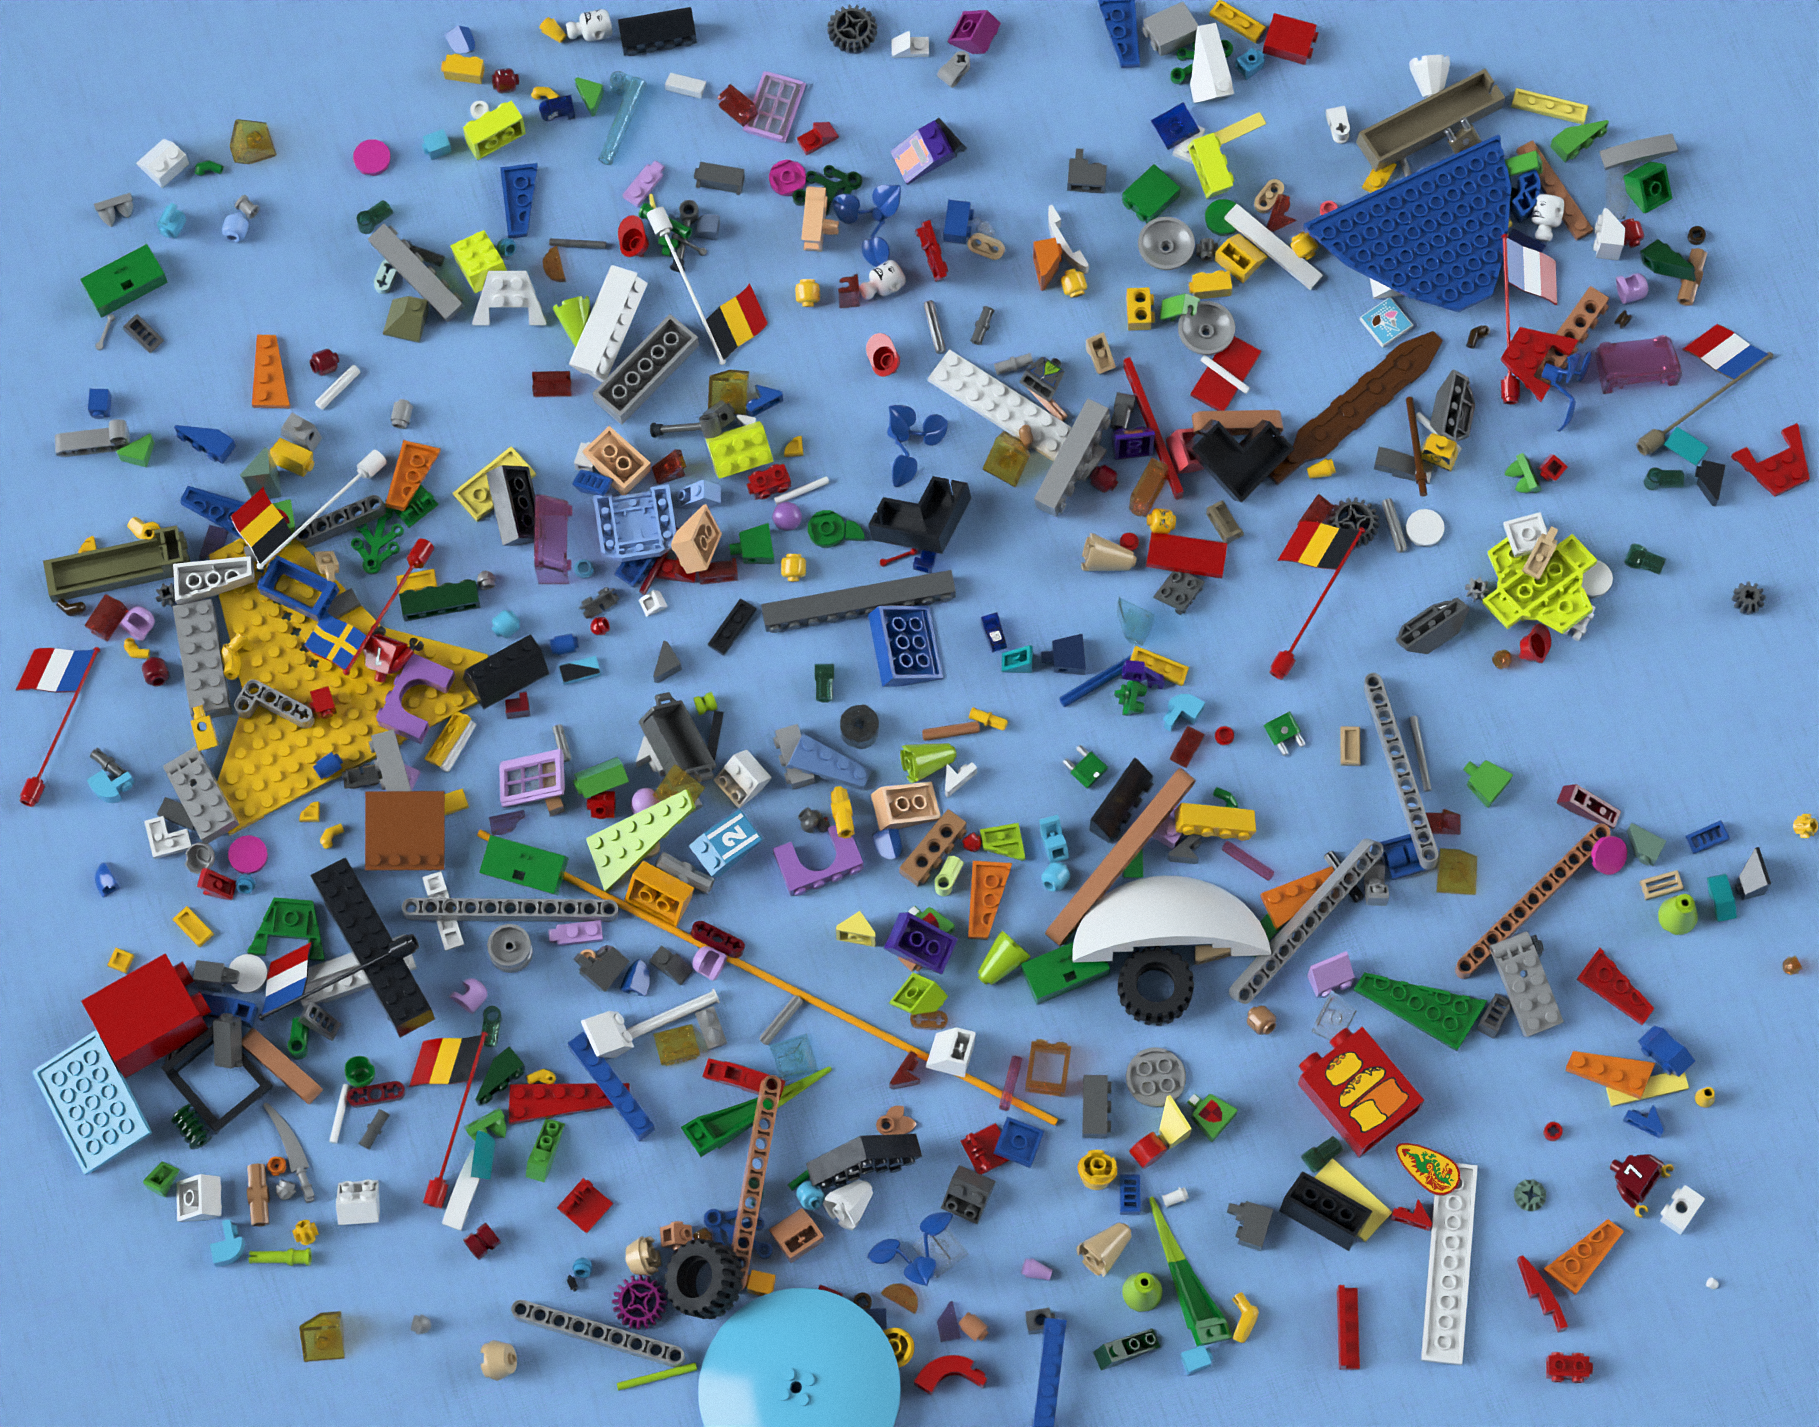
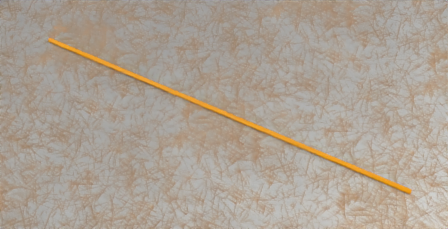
(795, 991)

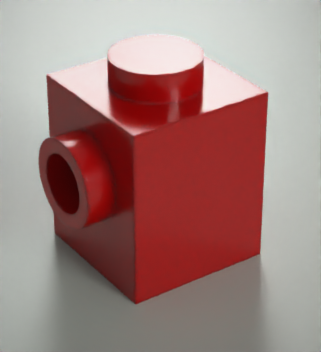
(1552, 468)
(322, 703)

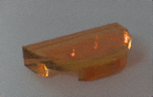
(552, 265)
(902, 1295)

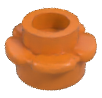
(271, 1165)

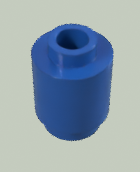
(564, 644)
(328, 765)

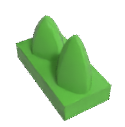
(1523, 467)
(493, 1120)

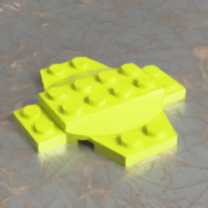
(1553, 599)

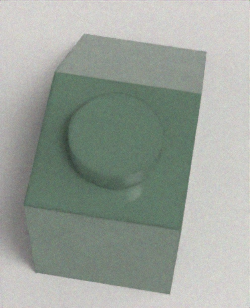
(1645, 844)

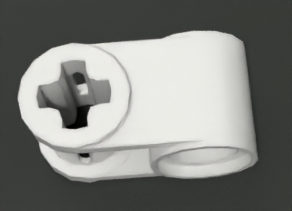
(1338, 123)

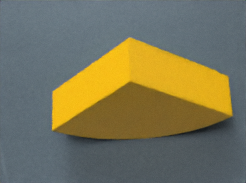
(794, 447)
(88, 545)
(311, 813)

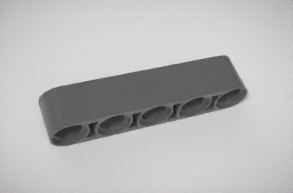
(350, 520)

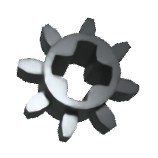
(1206, 249)
(166, 590)

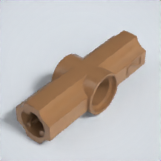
(1688, 288)
(258, 1195)

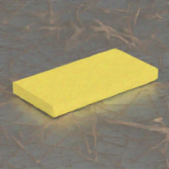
(476, 494)
(1339, 1179)

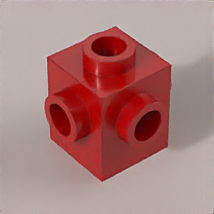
(602, 805)

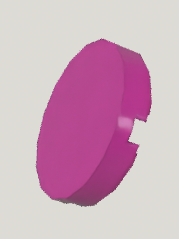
(371, 157)
(787, 177)
(248, 854)
(1609, 854)

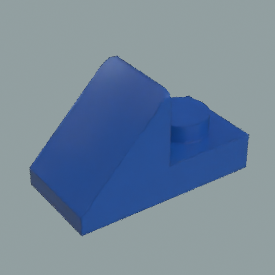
(767, 398)
(1649, 1124)

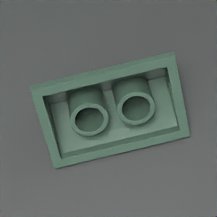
(262, 473)

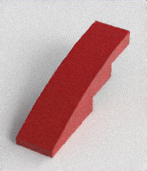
(1538, 1288)

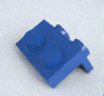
(632, 571)

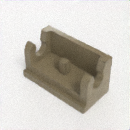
(1224, 522)

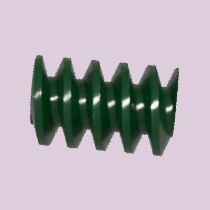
(189, 1127)

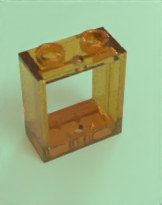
(1148, 487)
(1045, 1087)

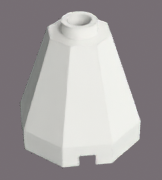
(1430, 73)
(848, 1203)

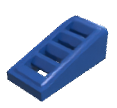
(589, 483)
(1725, 837)
(1130, 1210)

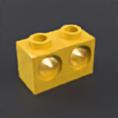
(1139, 308)

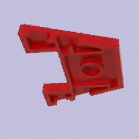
(932, 251)
(1527, 353)
(1781, 470)

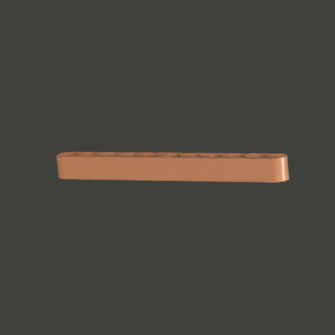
(1120, 856)
(1527, 908)
(753, 1173)

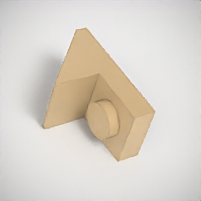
(1100, 353)

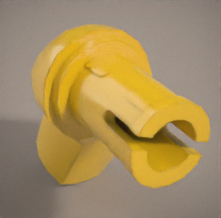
(141, 529)
(230, 656)
(1247, 1320)

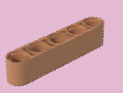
(1237, 422)
(281, 1066)

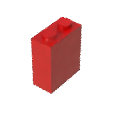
(1290, 39)

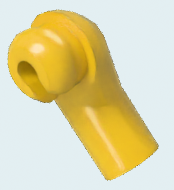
(543, 91)
(134, 651)
(328, 835)
(541, 1075)

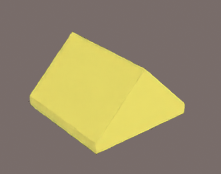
(856, 930)

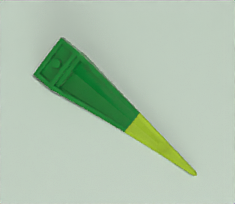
(723, 1126)
(1198, 1308)

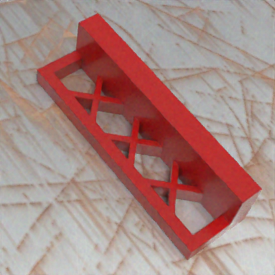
(1348, 1328)

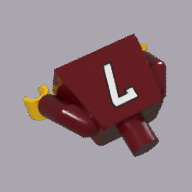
(1637, 1177)

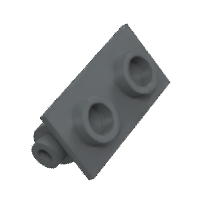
(605, 598)
(355, 779)

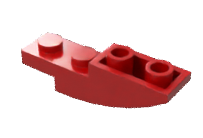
(737, 1076)

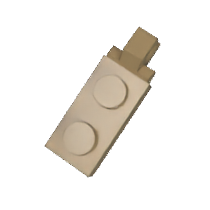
(1541, 554)
(327, 564)

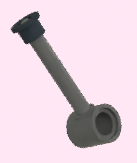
(687, 220)
(708, 424)

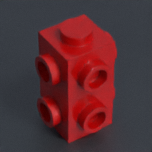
(768, 482)
(1568, 1367)

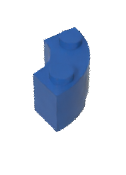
(1528, 188)
(1666, 1051)

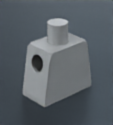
(298, 432)

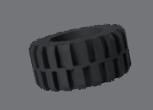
(1162, 961)
(684, 1271)

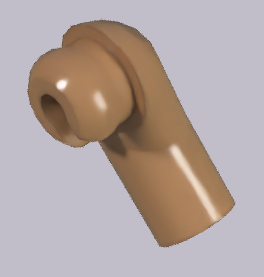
(1026, 436)

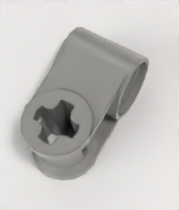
(954, 71)

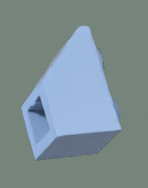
(699, 494)

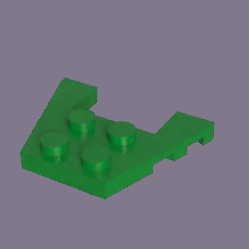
(289, 920)

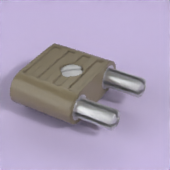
(1464, 138)

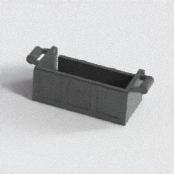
(677, 738)

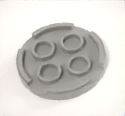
(1154, 1076)

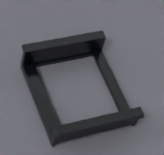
(186, 1056)

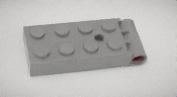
(204, 801)
(1529, 994)

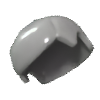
(199, 856)

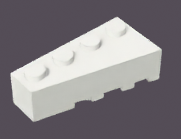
(208, 578)

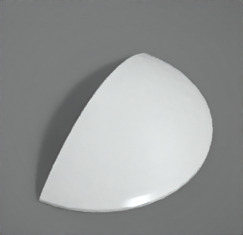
(1168, 913)

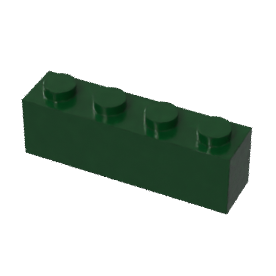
(439, 600)

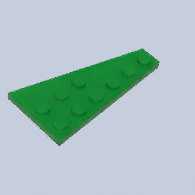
(1431, 1010)

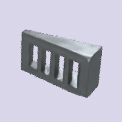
(128, 329)
(310, 1022)
(1489, 1026)

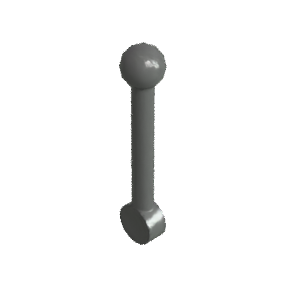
(702, 251)

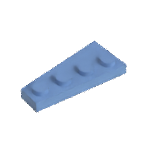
(821, 760)

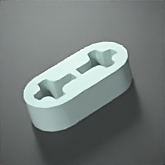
(389, 278)

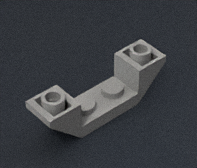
(1375, 889)

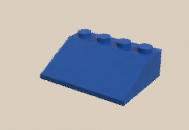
(905, 645)

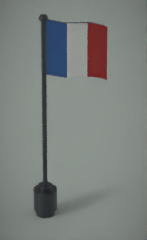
(289, 974)

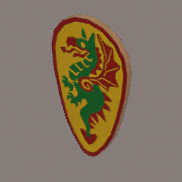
(1429, 1168)

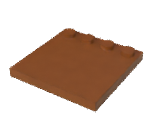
(404, 830)

